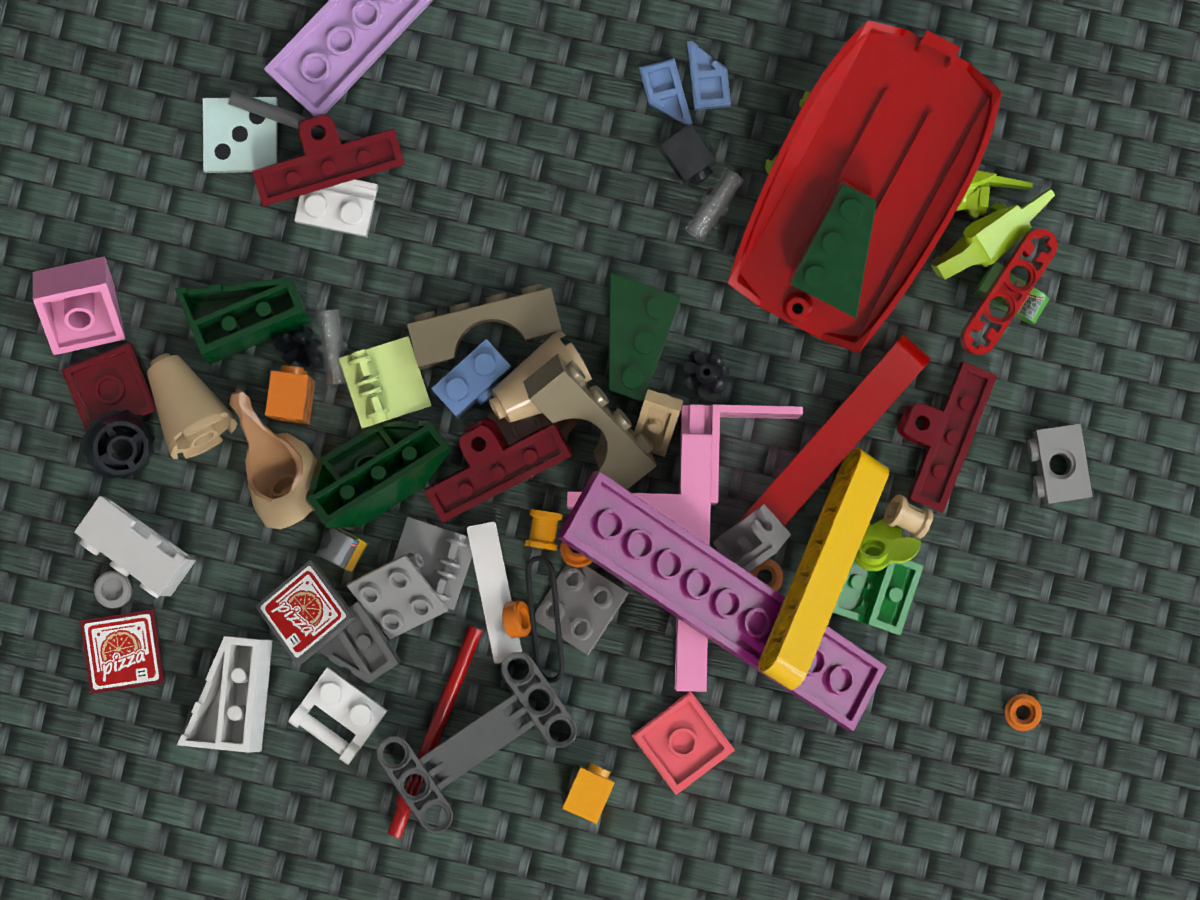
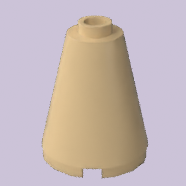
(510, 394)
(186, 408)

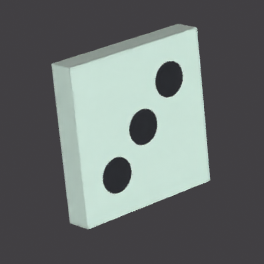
(237, 138)

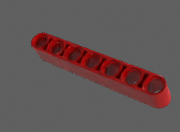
(843, 430)

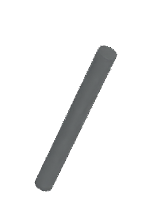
(281, 115)

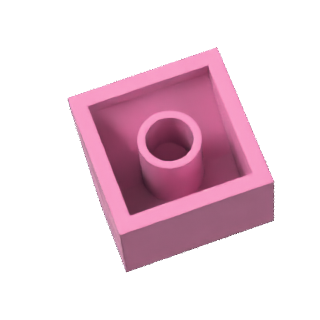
(78, 305)

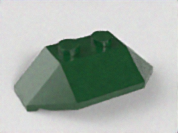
(374, 472)

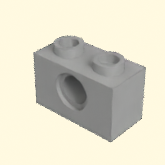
(1069, 444)

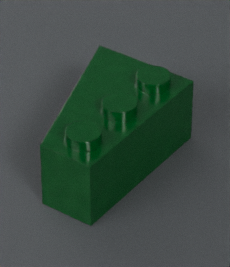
(838, 250)
(241, 315)
(638, 333)

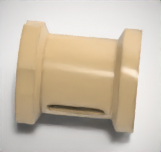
(908, 517)

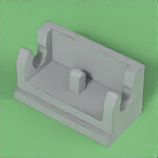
(753, 539)

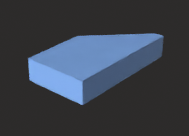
(708, 80)
(665, 90)

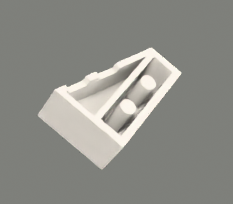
(133, 548)
(233, 699)

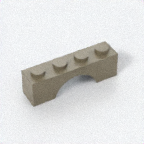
(439, 337)
(563, 394)

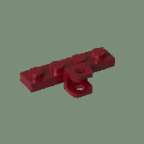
(326, 162)
(946, 434)
(495, 466)

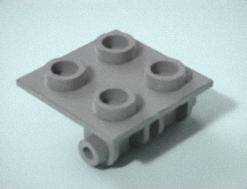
(444, 557)
(398, 595)
(585, 606)

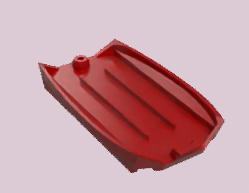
(901, 126)

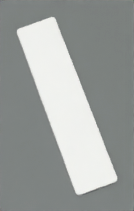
(492, 587)

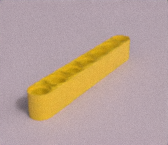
(823, 569)

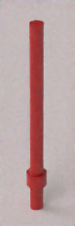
(437, 725)

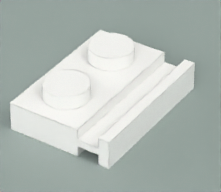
(339, 207)

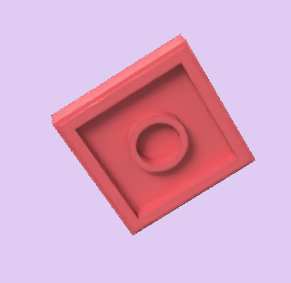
(683, 742)

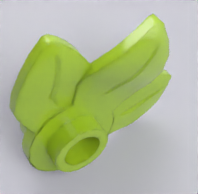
(887, 546)

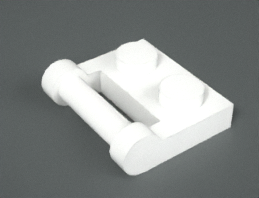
(346, 706)

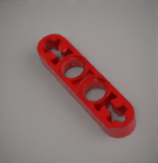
(1011, 294)

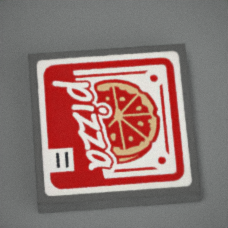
(305, 612)

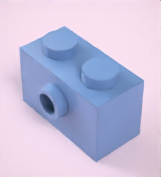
(472, 379)

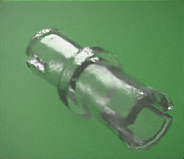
(714, 205)
(331, 345)

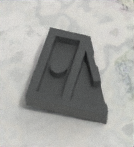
(362, 647)

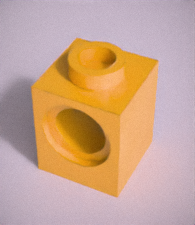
(589, 792)

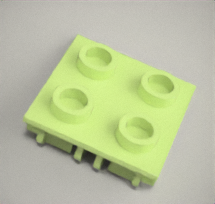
(384, 382)

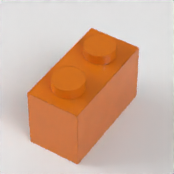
(290, 395)

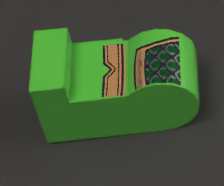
(1032, 306)

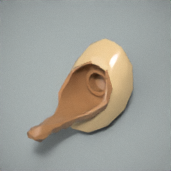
(276, 468)

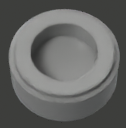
(113, 589)

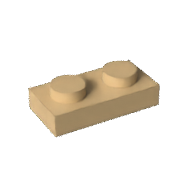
(658, 419)

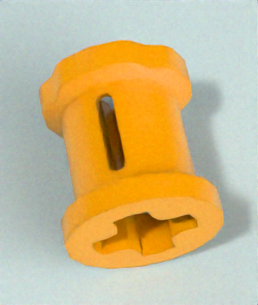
(543, 530)

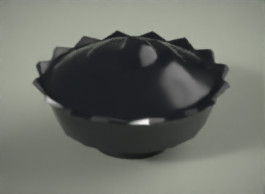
(118, 444)

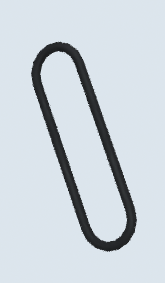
(556, 615)

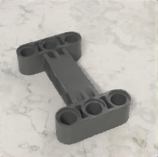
(477, 741)

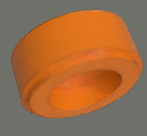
(516, 619)

